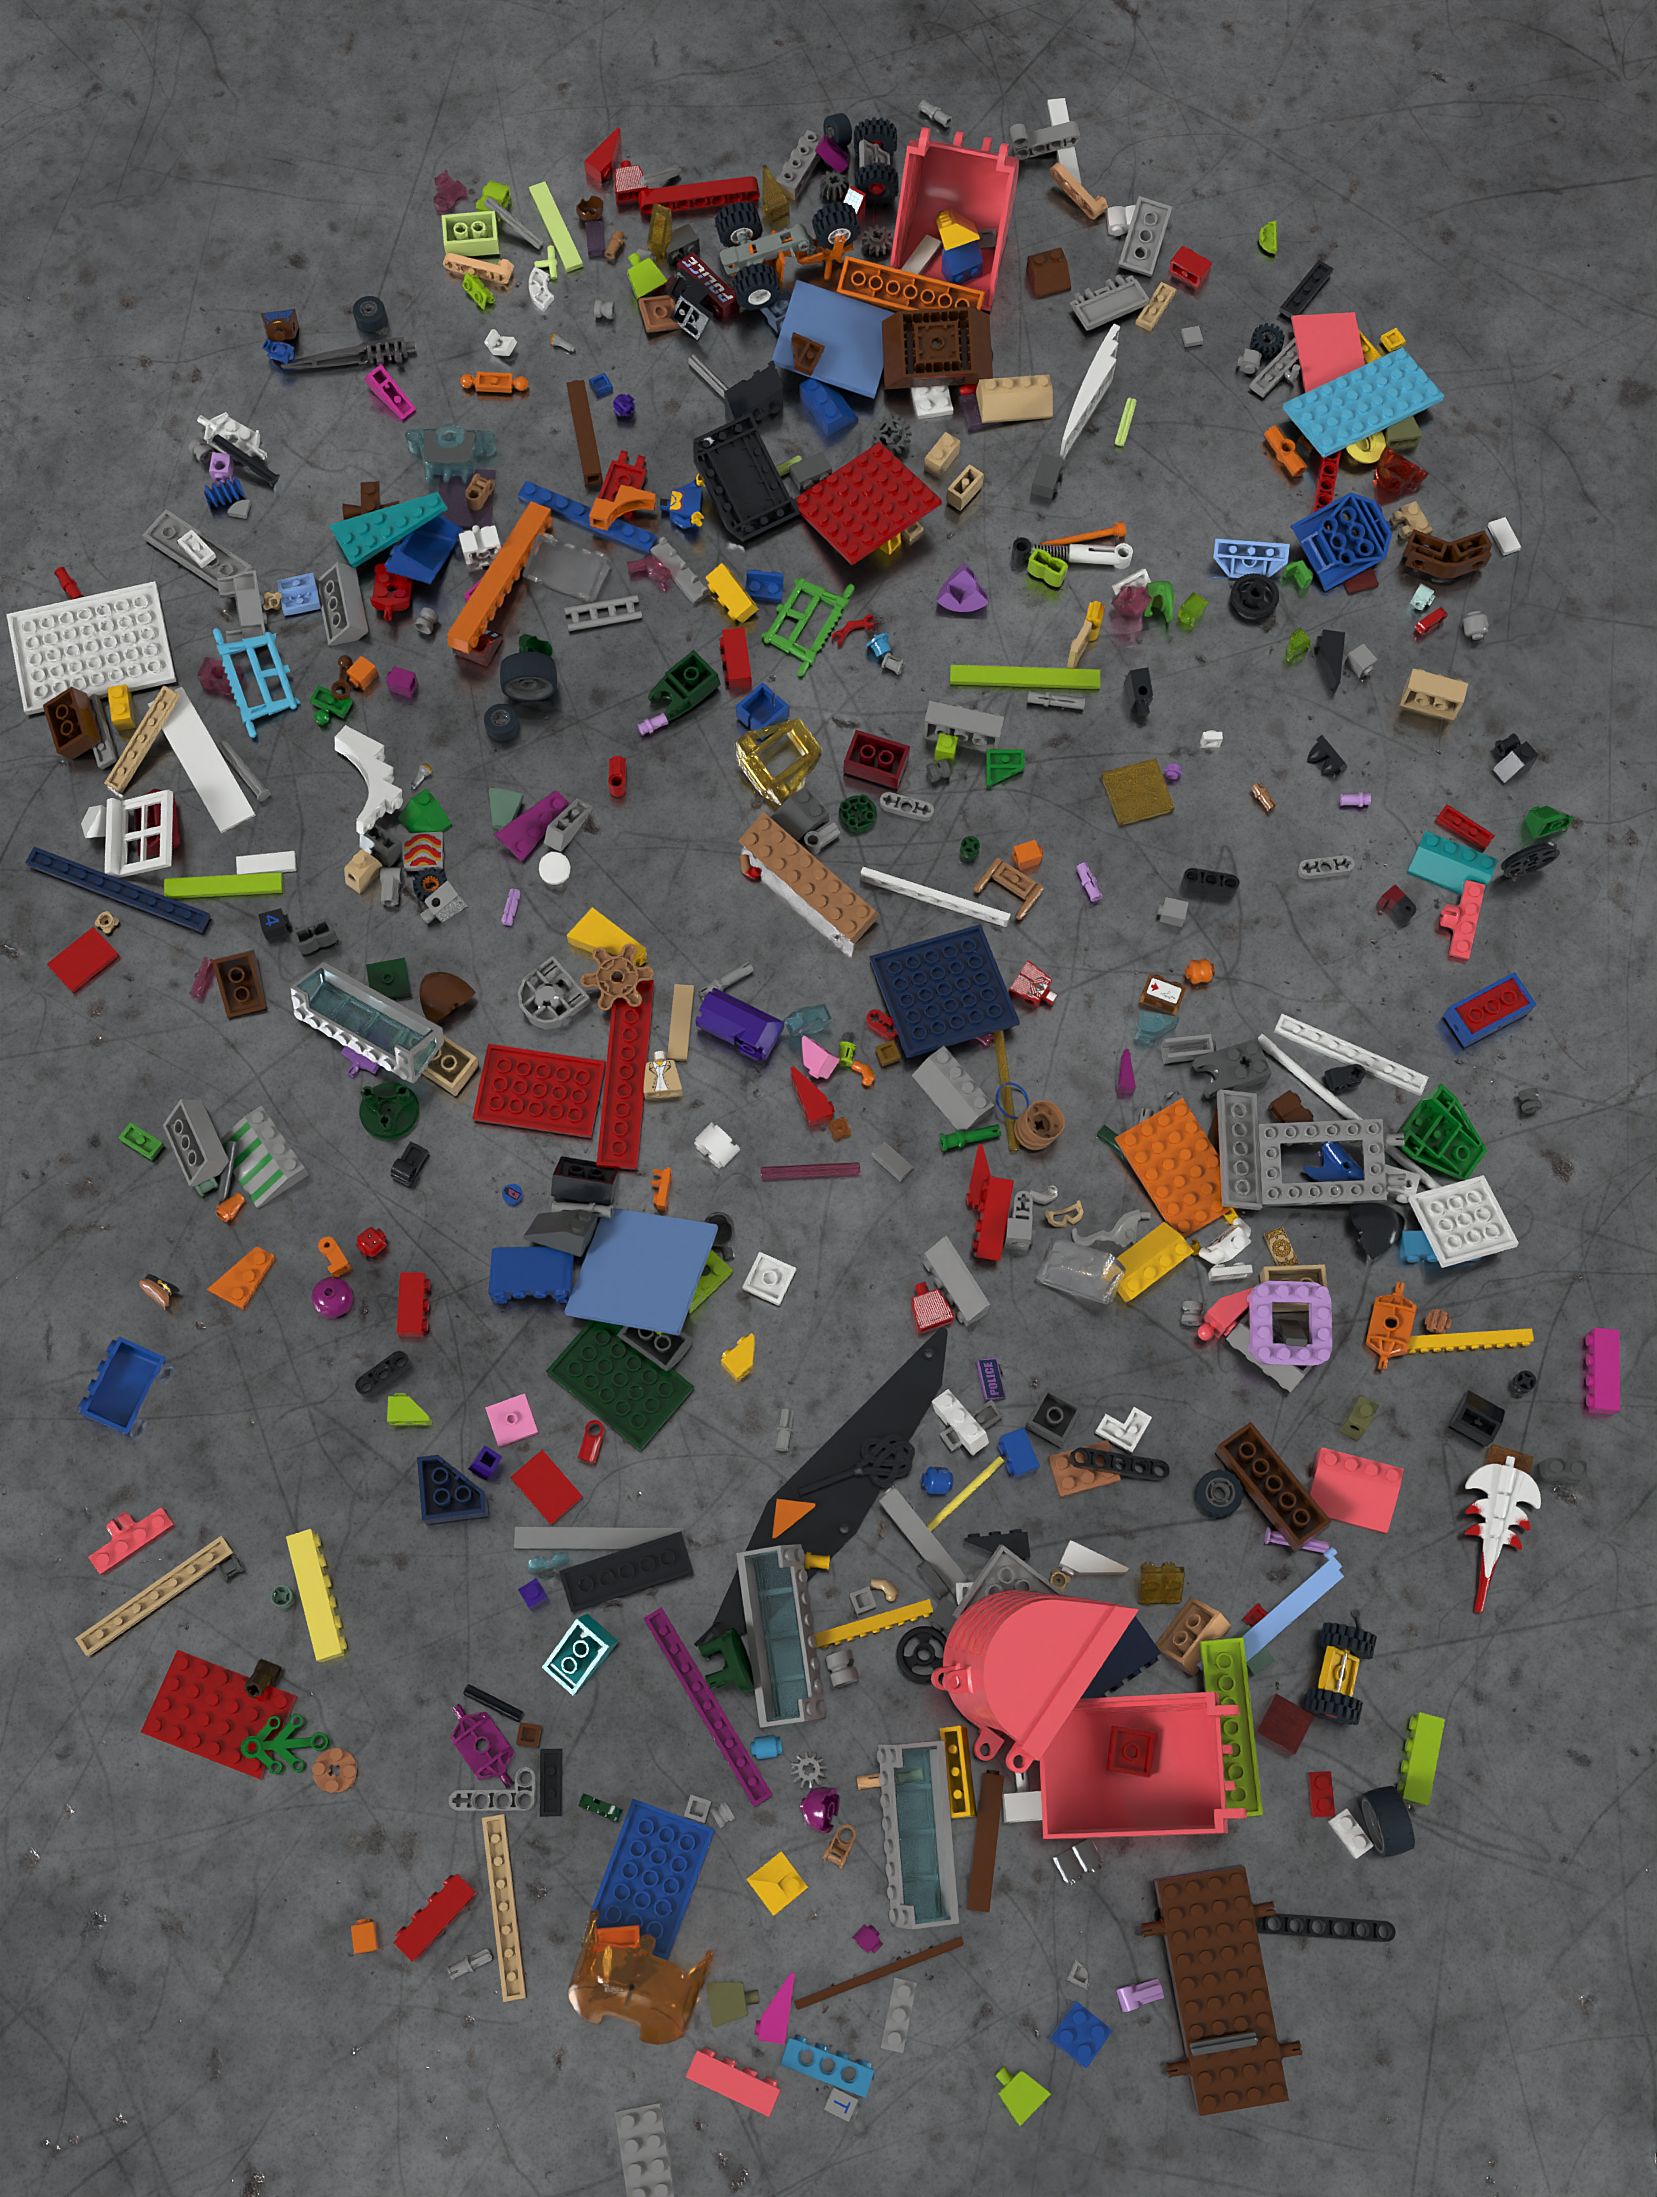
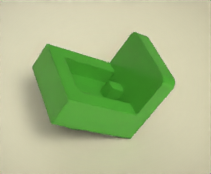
(1301, 573)

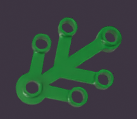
(280, 1744)

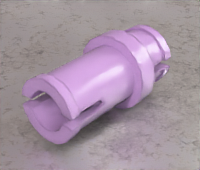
(652, 724)
(1355, 799)

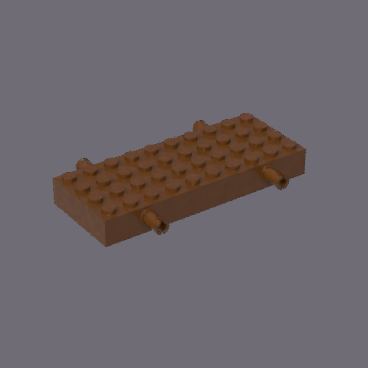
(1221, 1988)

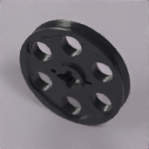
(1530, 859)

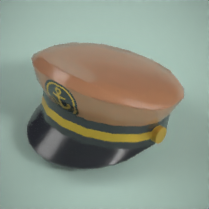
(157, 1289)

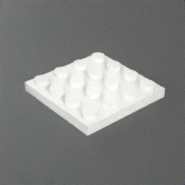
(1463, 1221)

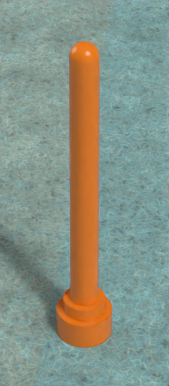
(1117, 530)

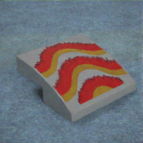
(423, 851)

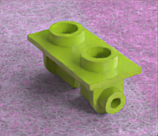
(474, 286)

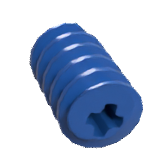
(223, 492)

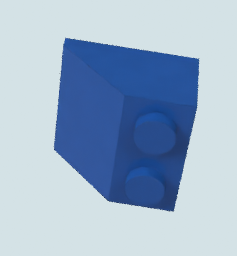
(962, 263)

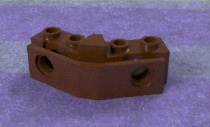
(1447, 558)

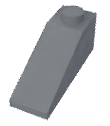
(567, 824)

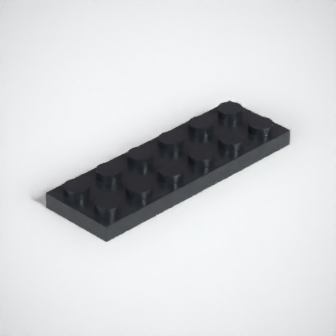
(626, 1571)

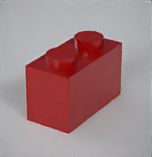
(1190, 266)

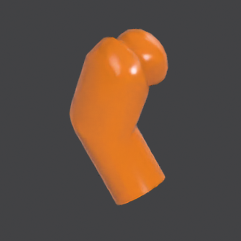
(866, 1071)

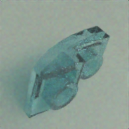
(540, 1565)

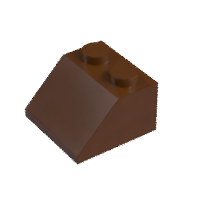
(1048, 272)

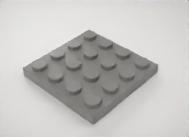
(1004, 1573)

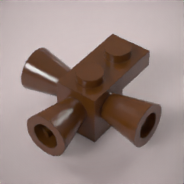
(369, 501)

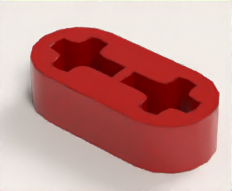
(1431, 621)
(880, 1028)

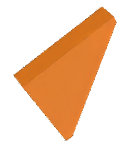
(788, 1513)

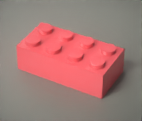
(733, 2081)

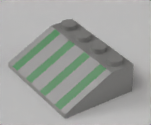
(263, 1158)

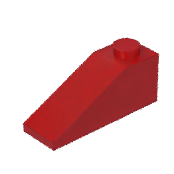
(602, 160)
(813, 1101)
(979, 1173)

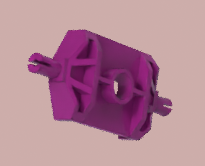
(497, 1756)

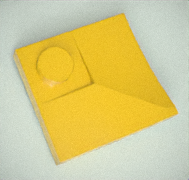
(777, 1883)

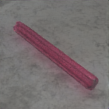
(810, 1170)

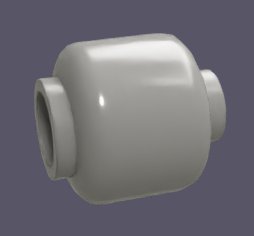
(1476, 625)

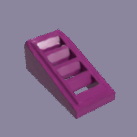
(1126, 1080)

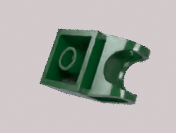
(685, 685)

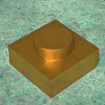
(888, 1053)

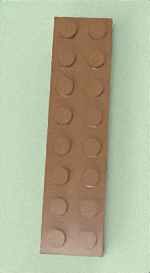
(809, 878)

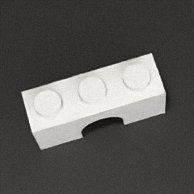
(965, 1426)

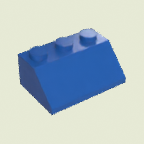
(827, 405)

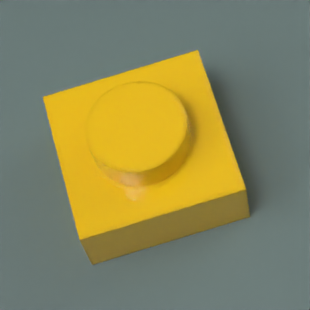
(1393, 340)

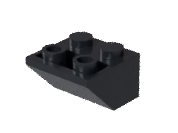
(1478, 1418)

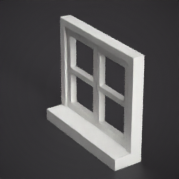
(118, 836)

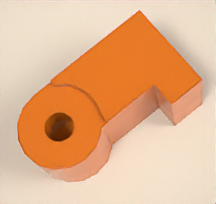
(331, 1250)

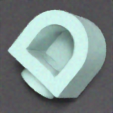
(1422, 597)

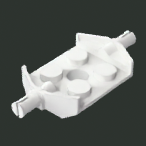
(228, 428)

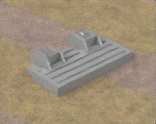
(1109, 302)

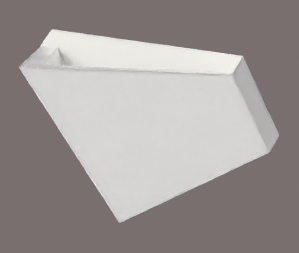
(95, 822)

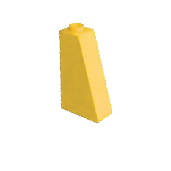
(597, 931)

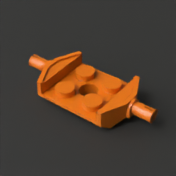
(1391, 1341)

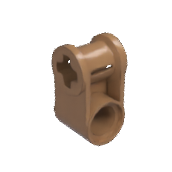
(478, 491)
(839, 1847)

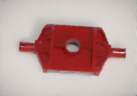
(386, 600)

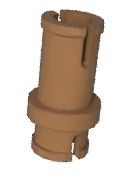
(615, 242)
(1264, 797)

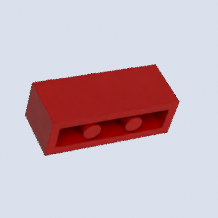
(735, 657)
(412, 1304)

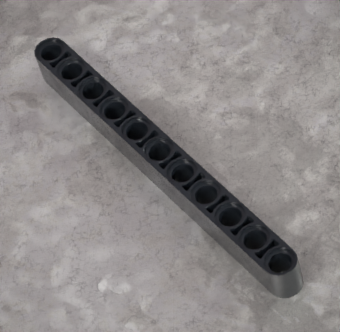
(1327, 1923)

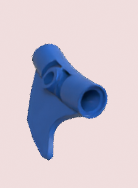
(1334, 1166)

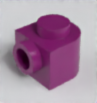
(868, 1938)

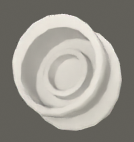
(554, 868)

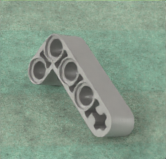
(1043, 140)
(493, 1796)

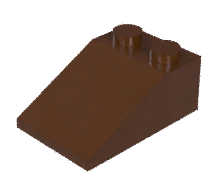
(240, 983)

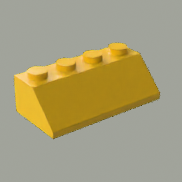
(955, 229)
(1151, 1259)

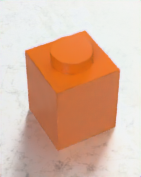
(362, 673)
(1027, 855)
(365, 1936)

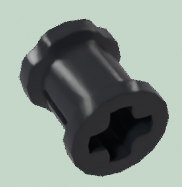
(1507, 744)

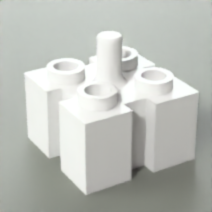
(479, 546)

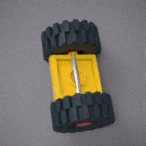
(1339, 1671)

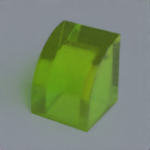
(1298, 644)

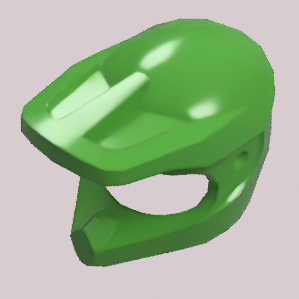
(1162, 598)

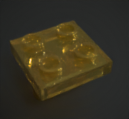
(1161, 1583)

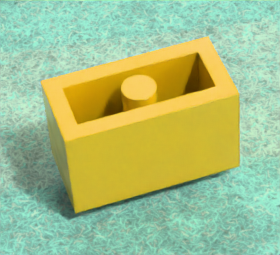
(121, 707)

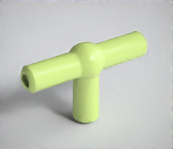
(551, 262)

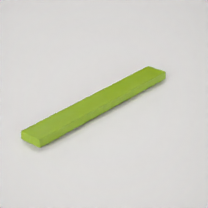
(1024, 676)

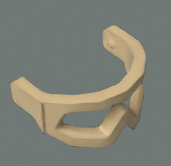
(1049, 1215)

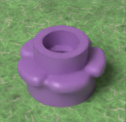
(1173, 771)

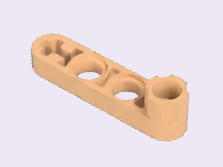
(1089, 205)
(497, 273)

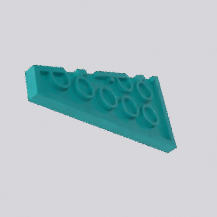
(375, 531)

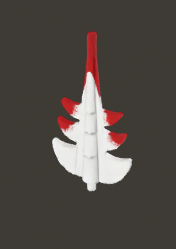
(1504, 1489)

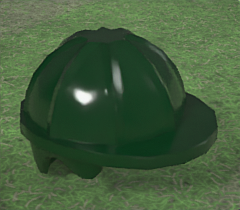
(532, 644)

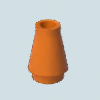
(229, 1208)

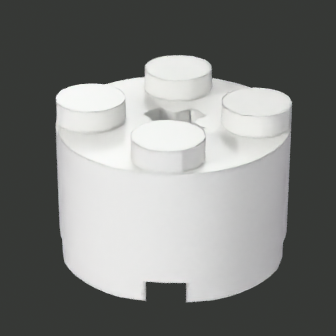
(717, 1145)

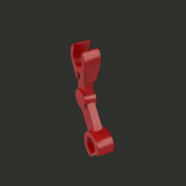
(851, 625)

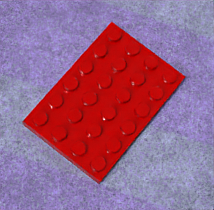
(539, 1090)
(211, 1713)

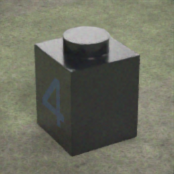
(274, 923)

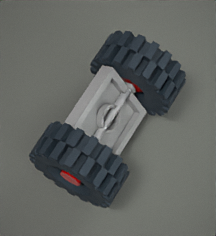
(874, 144)

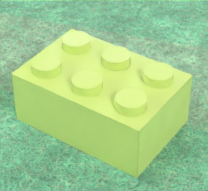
(471, 233)

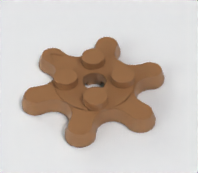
(611, 965)

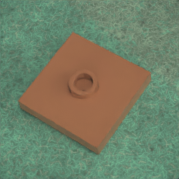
(657, 313)

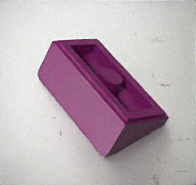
(832, 154)

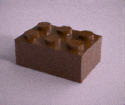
(71, 723)

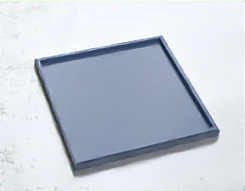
(845, 328)
(642, 1271)

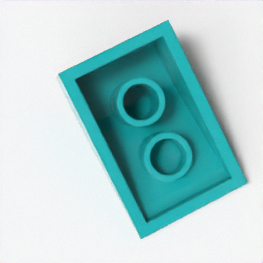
(579, 1653)

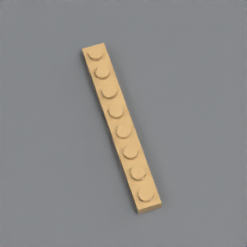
(154, 1596)
(503, 1908)

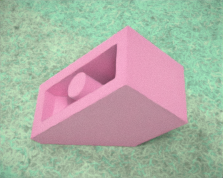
(817, 1058)

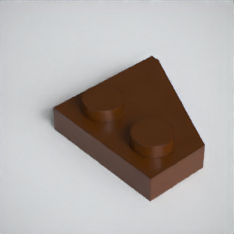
(805, 353)

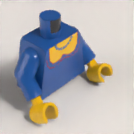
(686, 504)

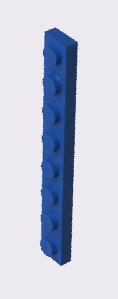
(580, 514)

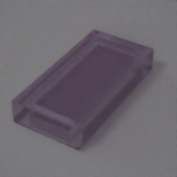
(595, 237)

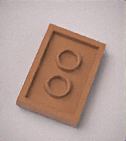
(1075, 1480)

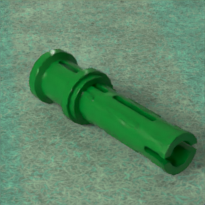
(960, 1138)

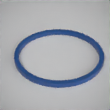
(997, 1098)

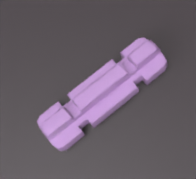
(511, 906)

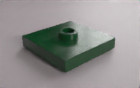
(389, 978)

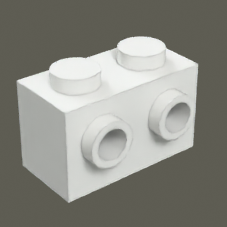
(1402, 1193)

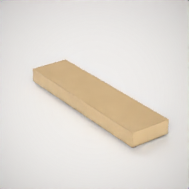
(680, 1022)

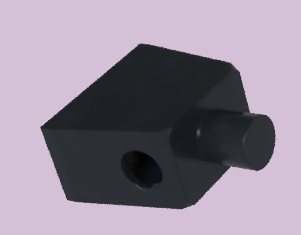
(1139, 690)

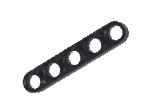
(1129, 1462)

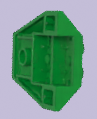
(1442, 1135)

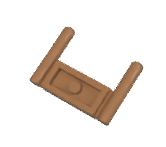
(1014, 881)

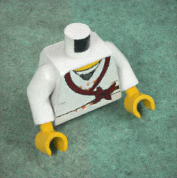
(1228, 1243)

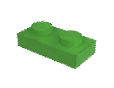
(141, 1141)

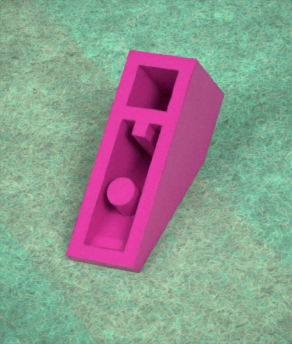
(389, 392)
(775, 2018)

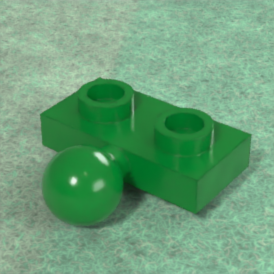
(323, 699)

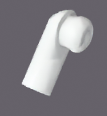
(1046, 1196)

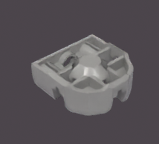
(549, 975)

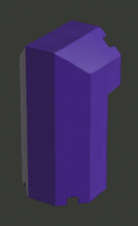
(739, 1023)

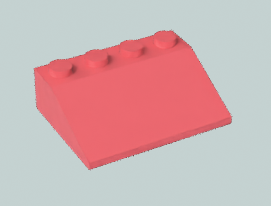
(1355, 1489)

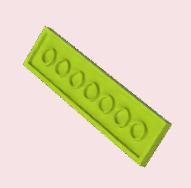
(1226, 1674)

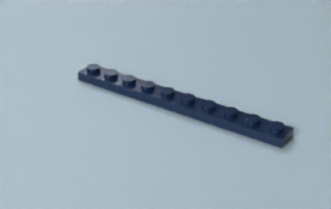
(118, 889)

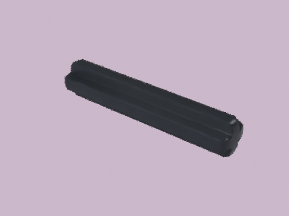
(493, 1703)

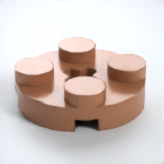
(322, 1769)

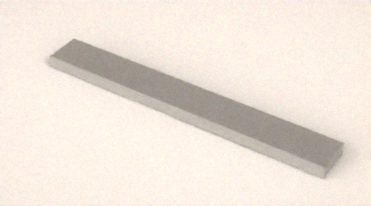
(587, 1537)

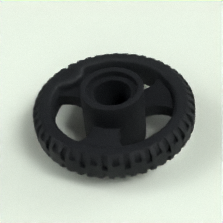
(1251, 601)
(906, 1663)

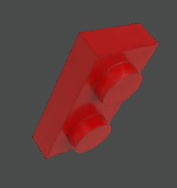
(1321, 1794)

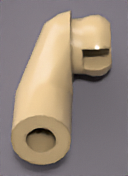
(887, 1586)

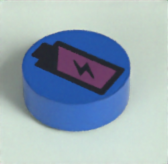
(512, 1194)

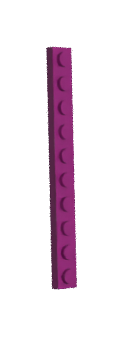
(708, 1707)

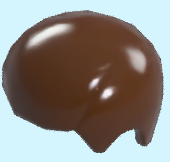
(591, 209)

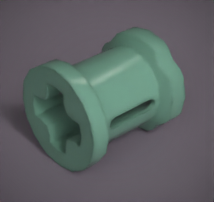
(206, 1186)

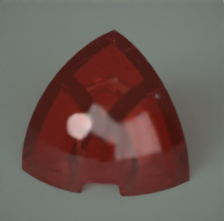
(1398, 473)

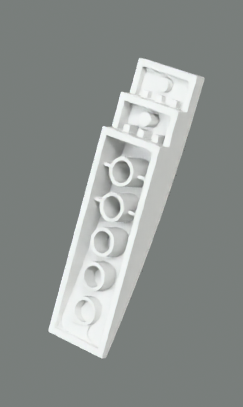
(1092, 389)
(205, 765)

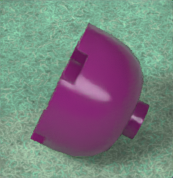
(332, 1297)
(820, 1807)

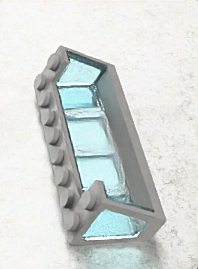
(366, 1021)
(781, 1635)
(918, 1834)

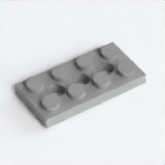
(1156, 232)

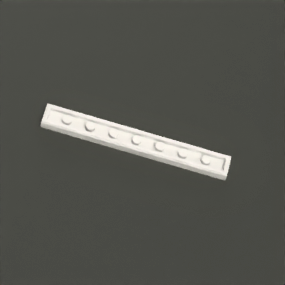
(935, 897)
(1351, 1054)

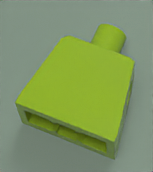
(644, 275)
(1020, 2094)

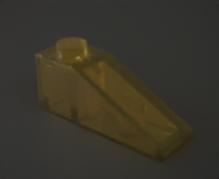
(774, 201)
(660, 231)

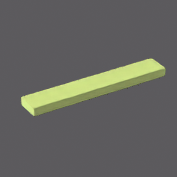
(556, 227)

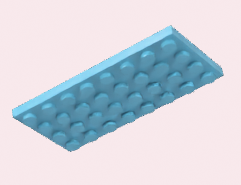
(1363, 402)

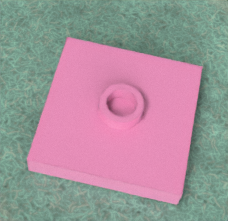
(511, 1420)

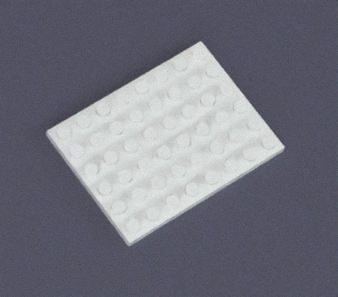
(91, 645)

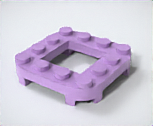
(1261, 1329)

